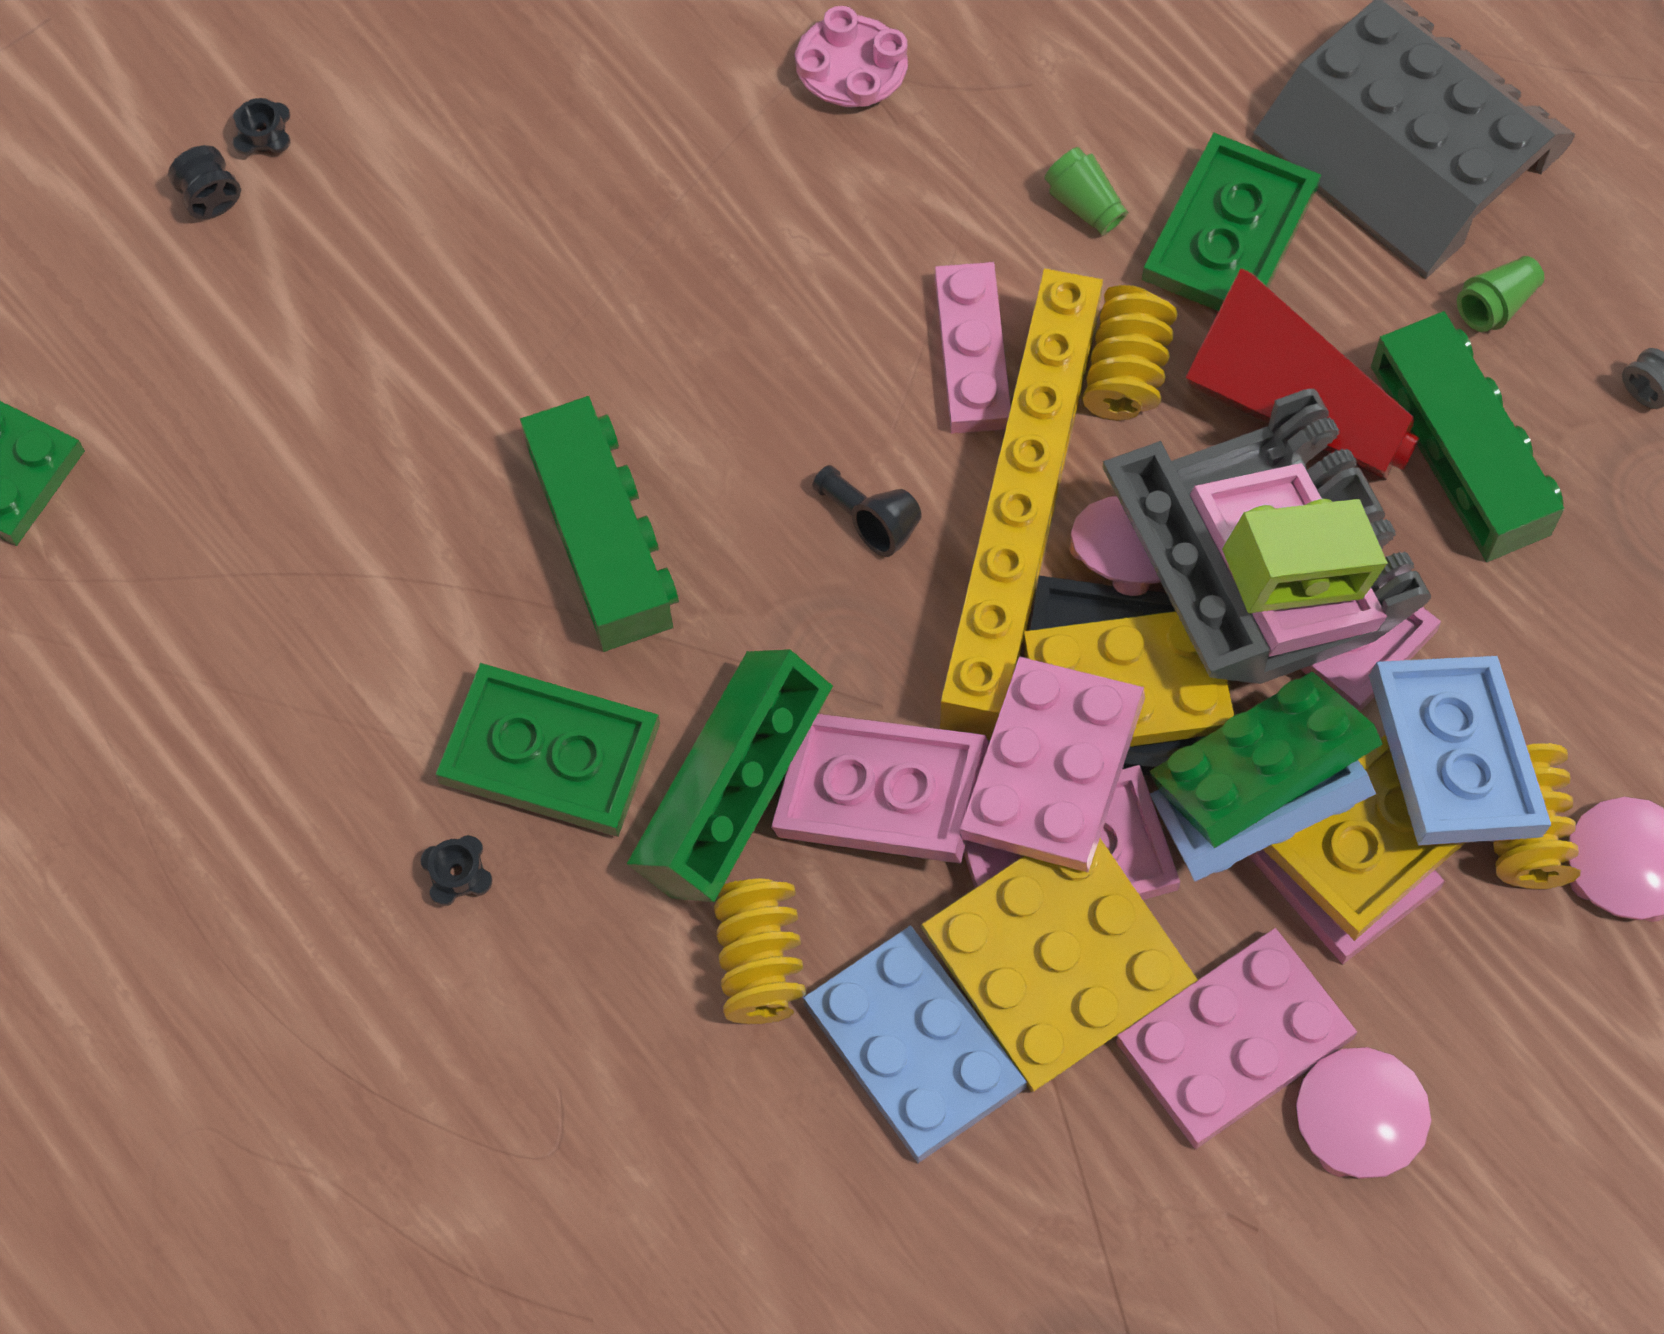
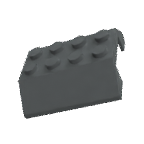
(1407, 132)
(1192, 569)

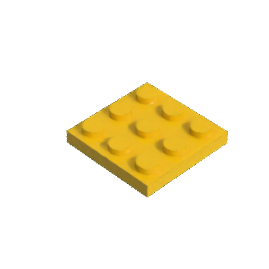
(1057, 959)

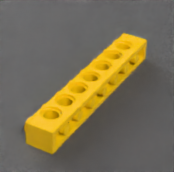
(1021, 502)

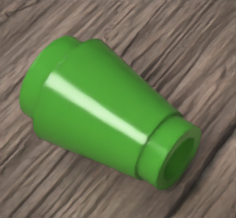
(1085, 190)
(1497, 294)

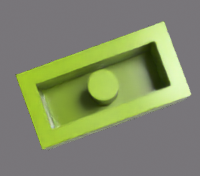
(1303, 555)

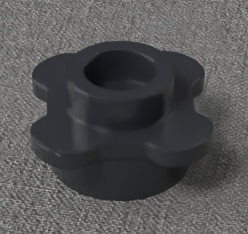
(256, 115)
(456, 852)

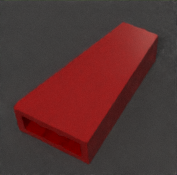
(1269, 352)

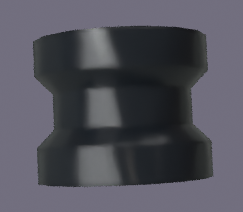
(204, 182)

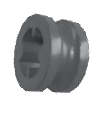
(1646, 378)

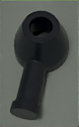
(880, 520)

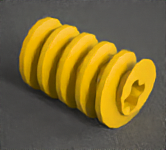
(1129, 353)
(1537, 861)
(756, 949)

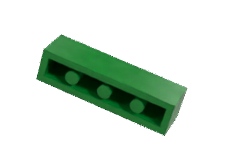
(1468, 436)
(598, 524)
(730, 775)

